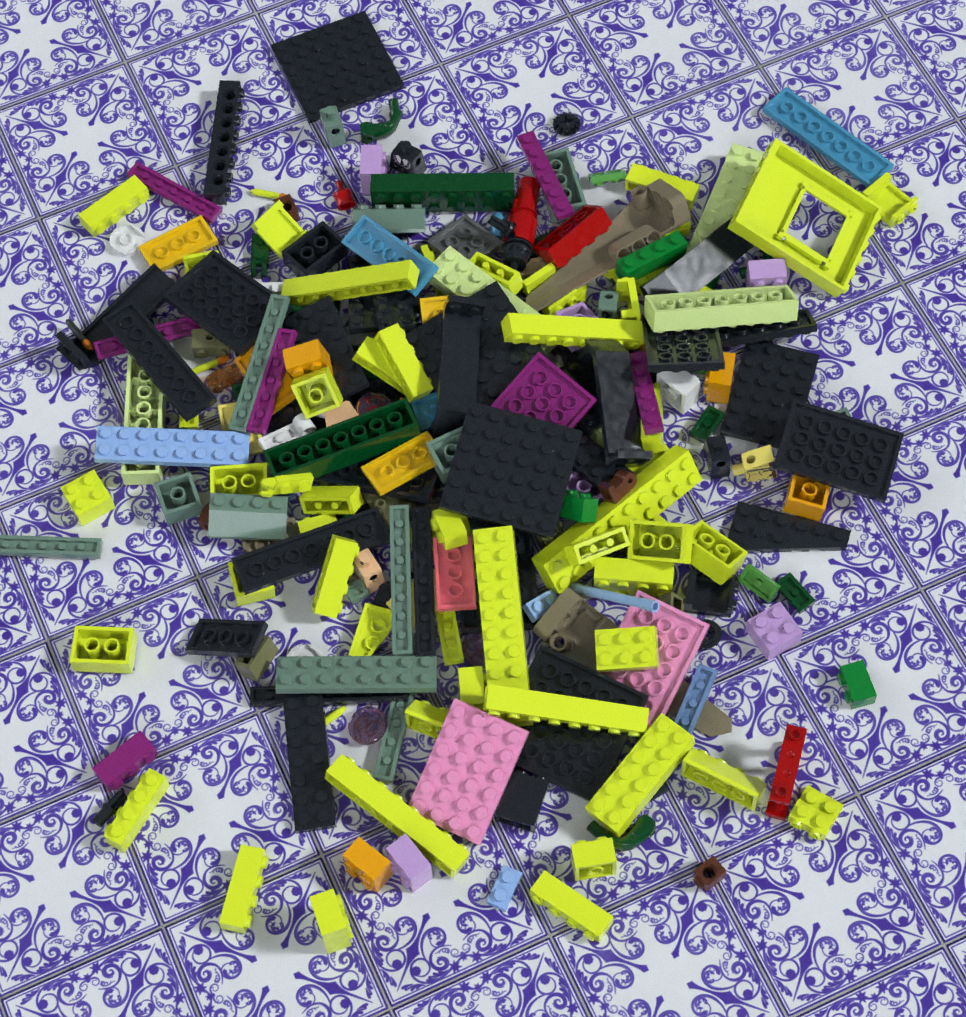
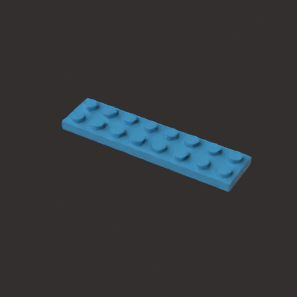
(827, 137)

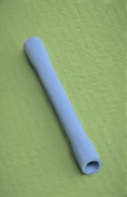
(641, 603)

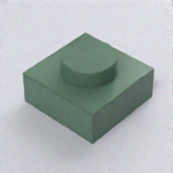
(357, 591)

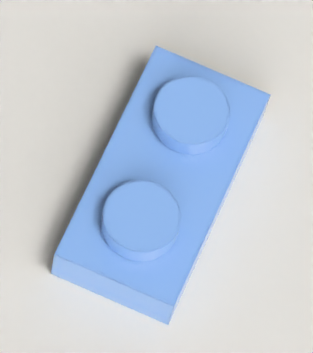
(537, 607)
(504, 888)

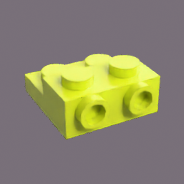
(815, 813)

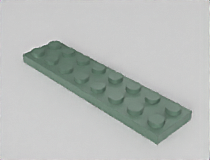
(356, 674)

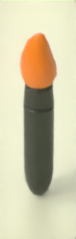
(77, 332)

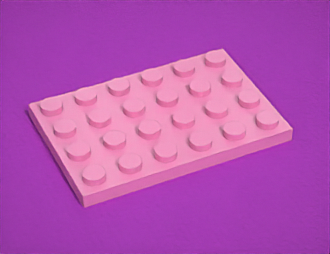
(677, 644)
(468, 771)

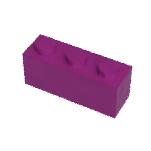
(125, 761)

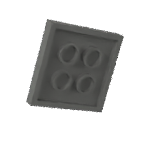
(466, 238)

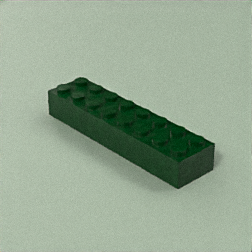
(445, 191)
(345, 442)

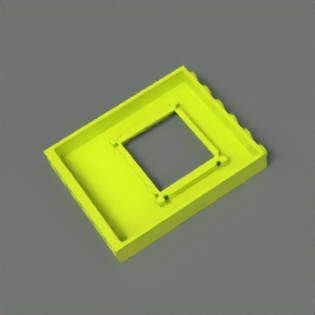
(773, 200)

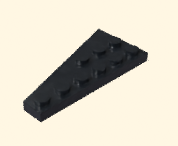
(774, 531)

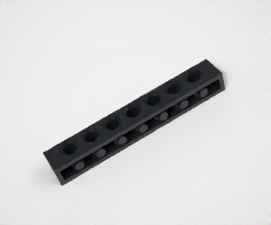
(223, 142)

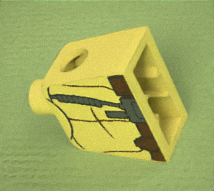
(756, 464)

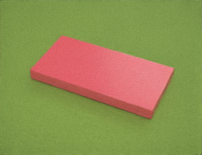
(454, 577)

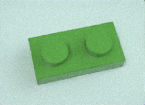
(601, 177)
(759, 583)

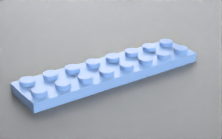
(170, 446)

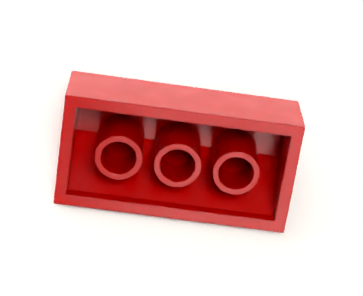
(573, 235)

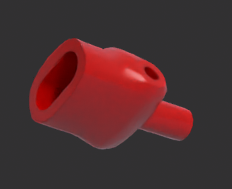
(343, 197)

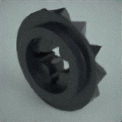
(562, 129)
(715, 636)

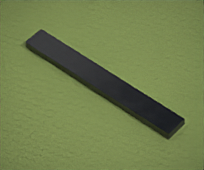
(423, 582)
(266, 697)

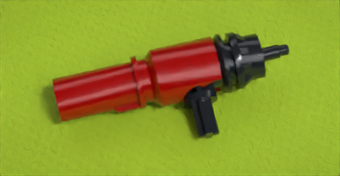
(520, 226)

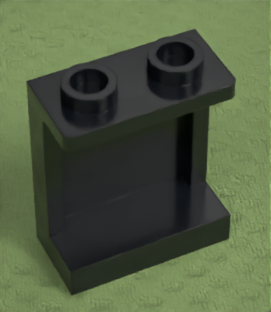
(709, 597)
(522, 801)

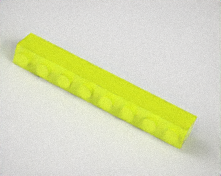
(352, 283)
(570, 330)
(565, 709)
(397, 815)

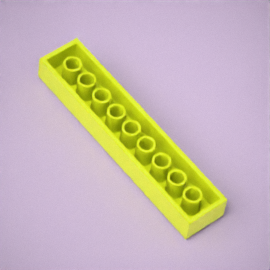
(654, 492)
(501, 611)

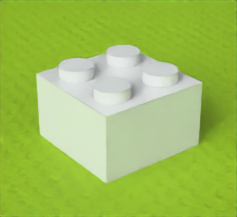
(679, 389)

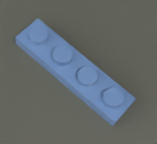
(696, 697)

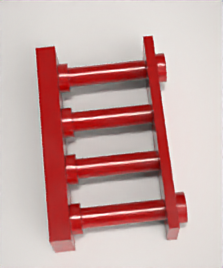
(786, 772)

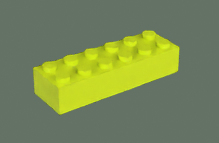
(640, 775)

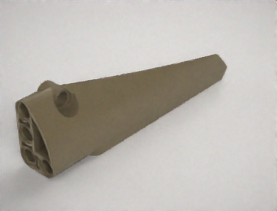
(644, 220)
(575, 622)

